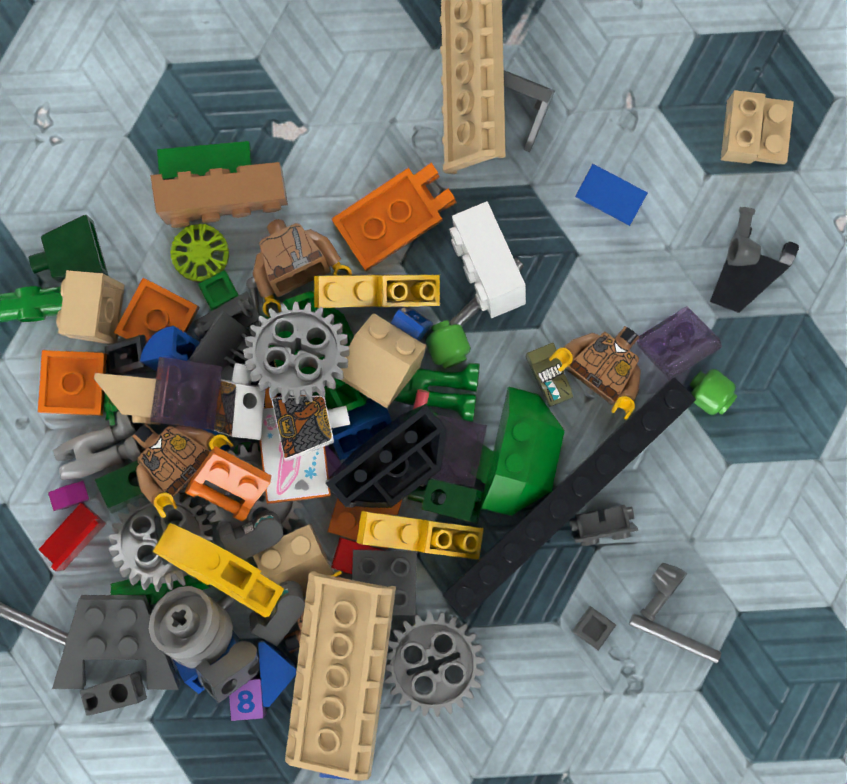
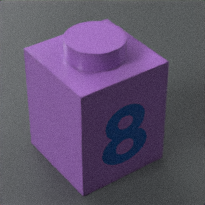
(247, 701)

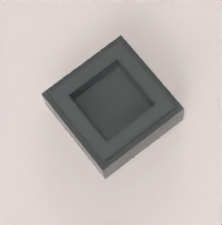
(594, 628)

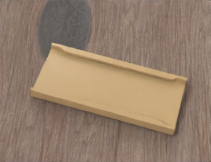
(472, 82)
(340, 676)

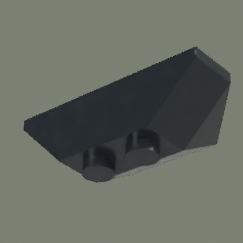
(392, 461)

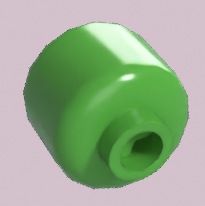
(447, 344)
(713, 391)

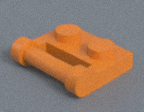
(233, 476)

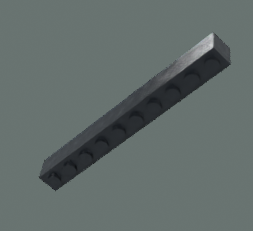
(568, 497)

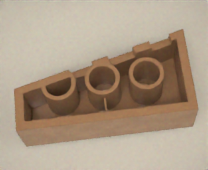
(219, 194)

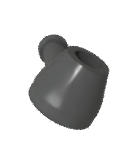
(742, 249)
(667, 580)

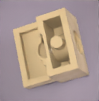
(756, 129)

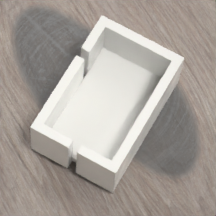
(487, 260)

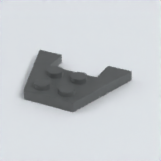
(113, 630)

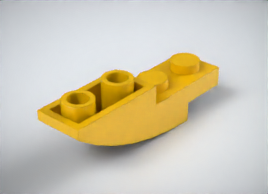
(376, 291)
(419, 535)
(219, 568)

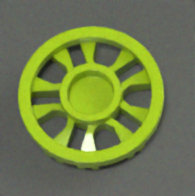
(199, 252)

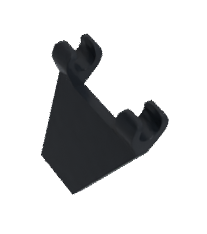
(742, 284)

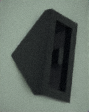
(125, 356)

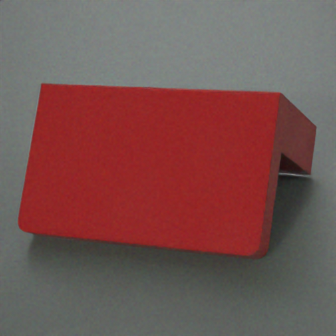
(71, 537)

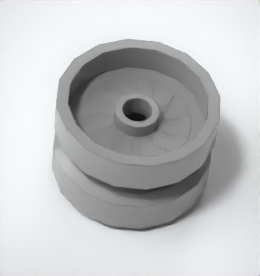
(190, 626)

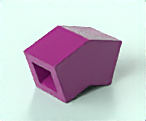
(68, 496)

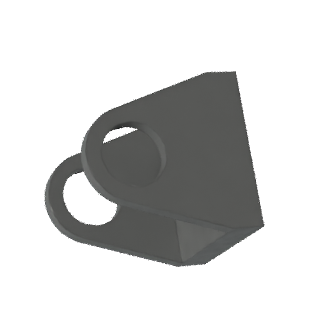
(541, 93)

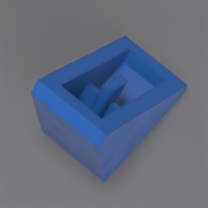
(411, 322)
(275, 671)

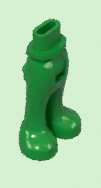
(461, 403)

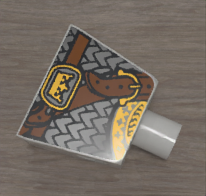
(240, 406)
(306, 425)

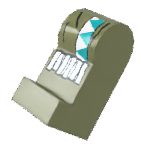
(549, 379)

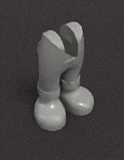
(86, 444)

